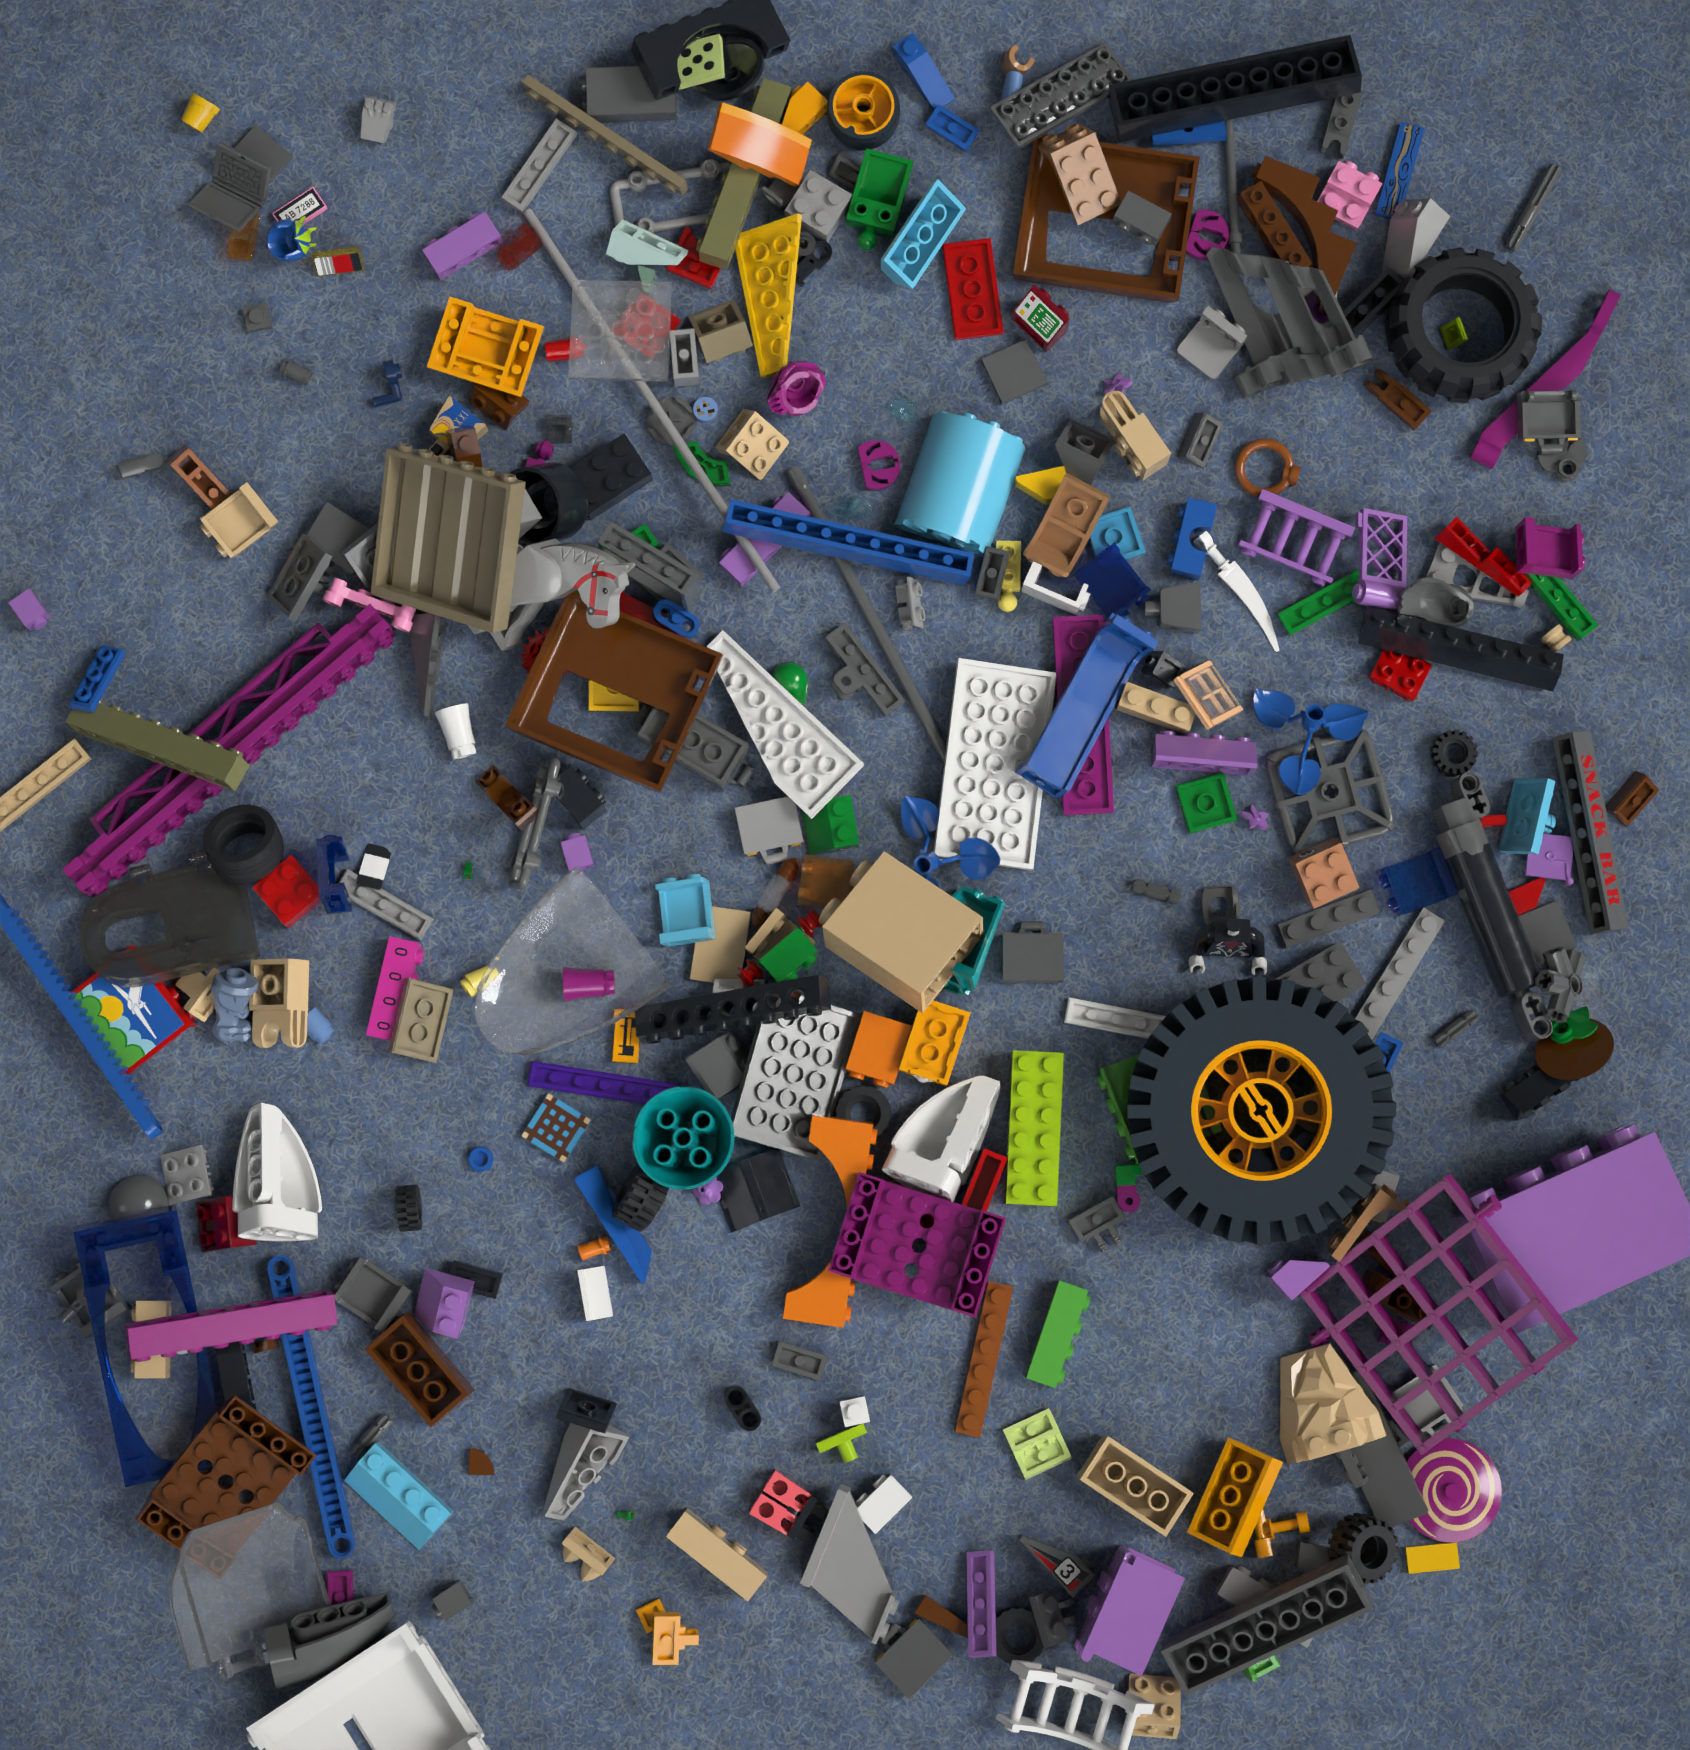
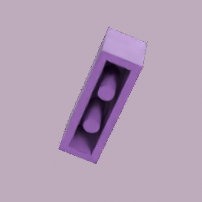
(462, 245)

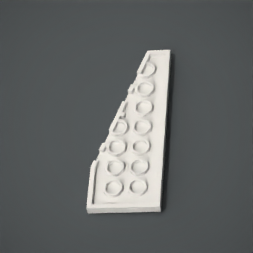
(794, 745)

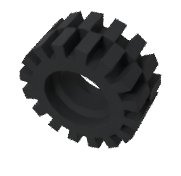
(1461, 740)
(408, 1208)

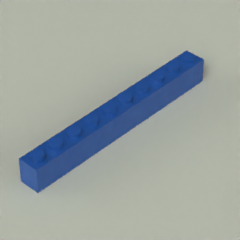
(847, 542)

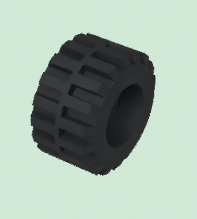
(638, 1200)
(1379, 1548)

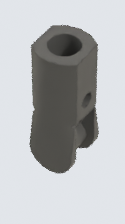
(141, 465)

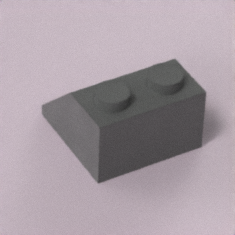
(720, 1065)

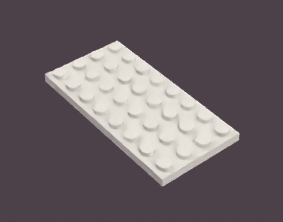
(992, 730)

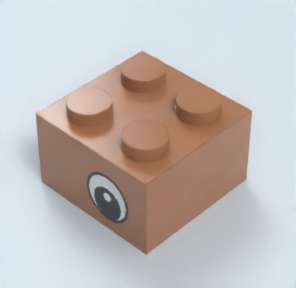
(1323, 873)

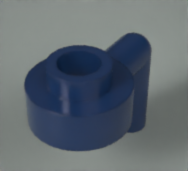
(393, 374)

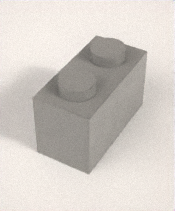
(684, 357)

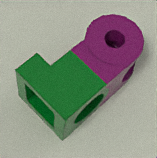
(1125, 1183)

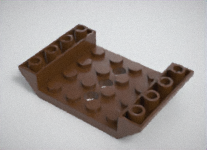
(237, 1444)

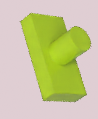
(843, 1442)

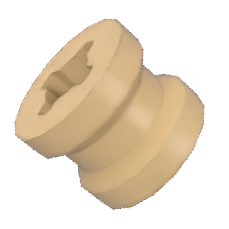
(1556, 639)

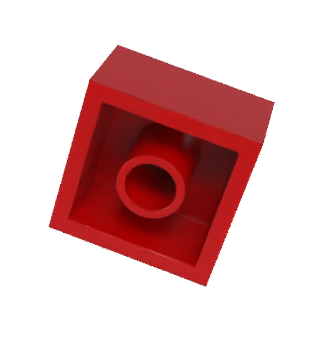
(289, 891)

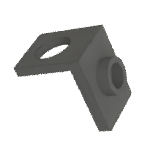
(779, 194)

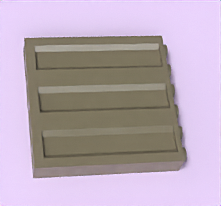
(447, 537)

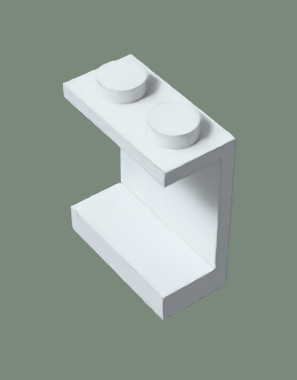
(1050, 597)

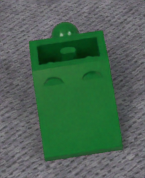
(880, 192)

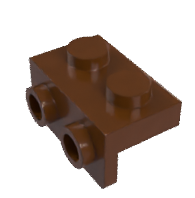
(497, 404)

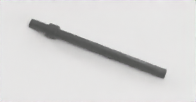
(1235, 237)

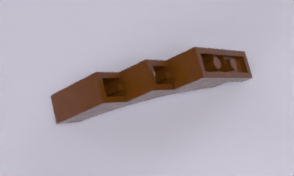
(1295, 191)

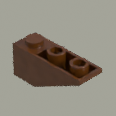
(1398, 1301)

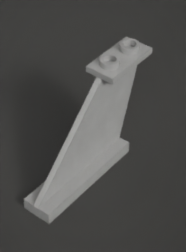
(849, 1571)

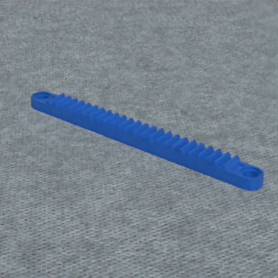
(78, 1020)
(314, 1420)

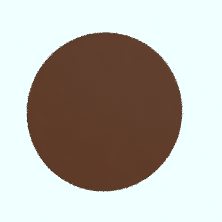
(1577, 1057)

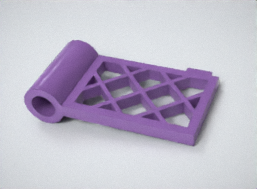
(1374, 590)

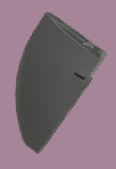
(325, 1638)

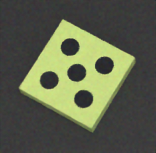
(701, 62)

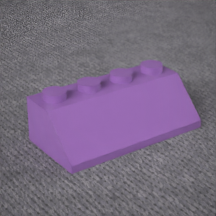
(1204, 754)

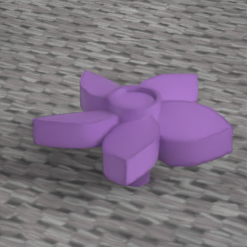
(1118, 384)
(1256, 819)

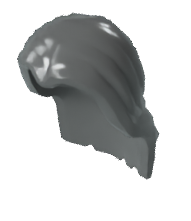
(1437, 602)

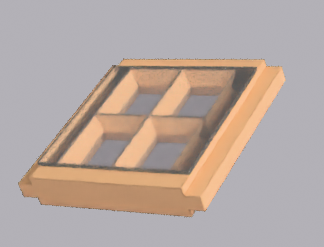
(1208, 694)

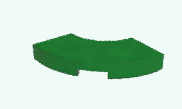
(714, 469)

